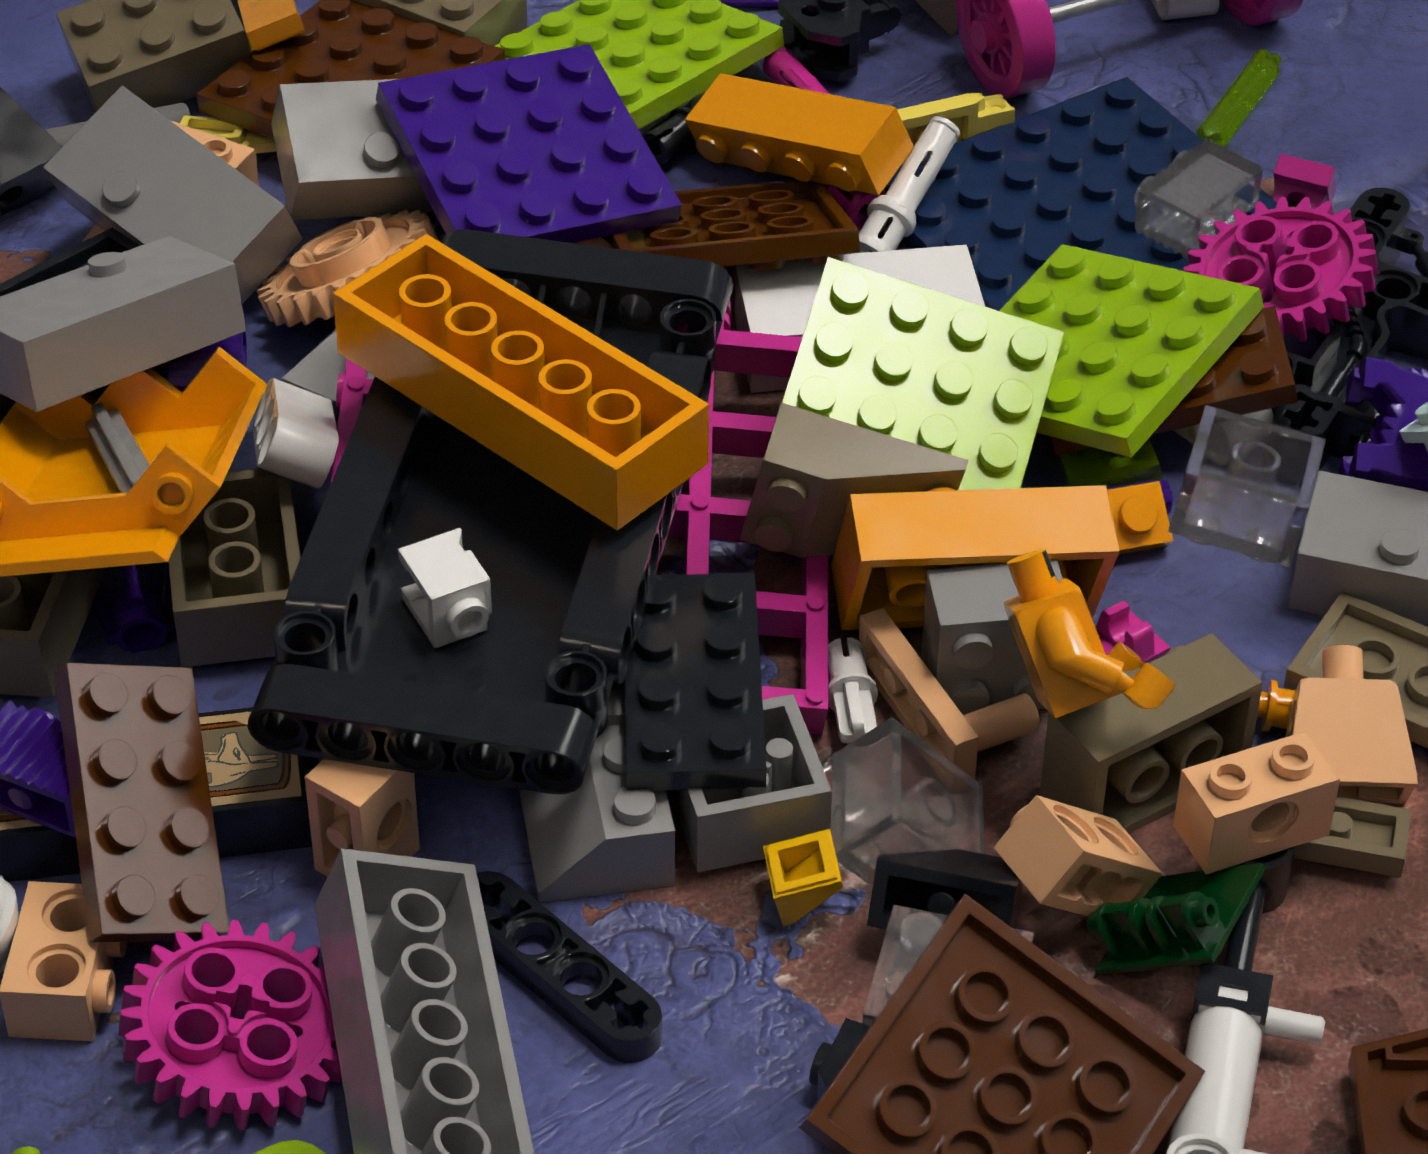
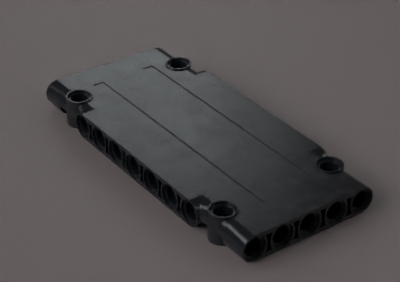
(566, 588)

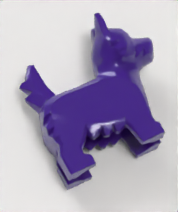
(1396, 397)

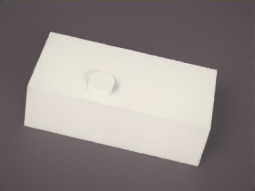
(783, 297)

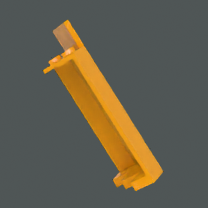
(62, 501)

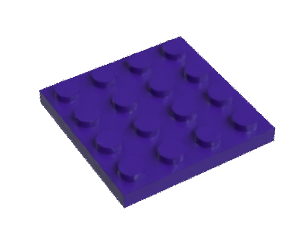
(529, 148)

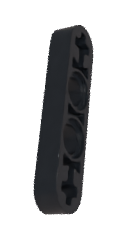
(565, 959)

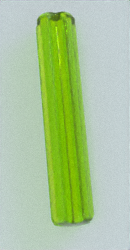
(1240, 97)

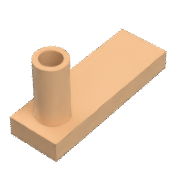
(926, 706)

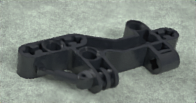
(1390, 321)

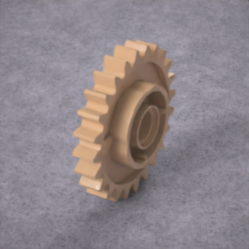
(332, 260)

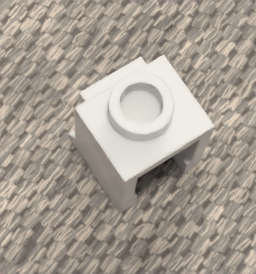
(450, 588)

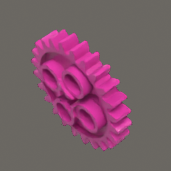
(1325, 267)
(238, 1005)

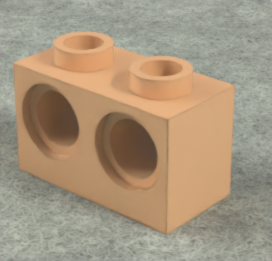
(1075, 857)
(53, 974)

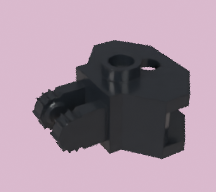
(836, 32)

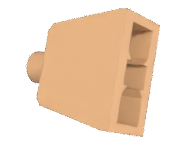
(1356, 728)

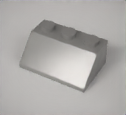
(601, 833)

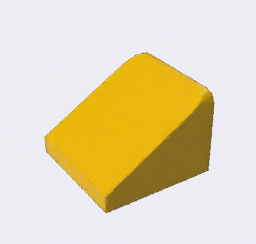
(802, 874)

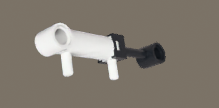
(1229, 1026)

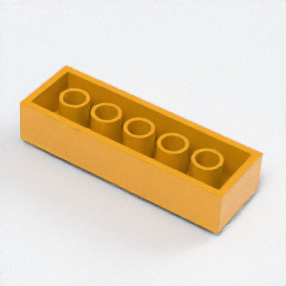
(523, 380)

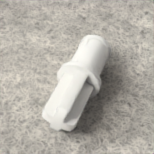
(851, 690)

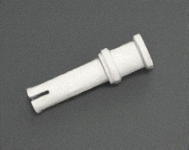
(895, 211)

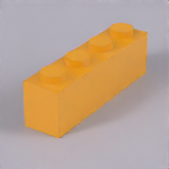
(800, 133)

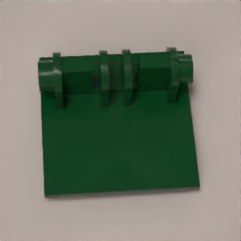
(1176, 922)

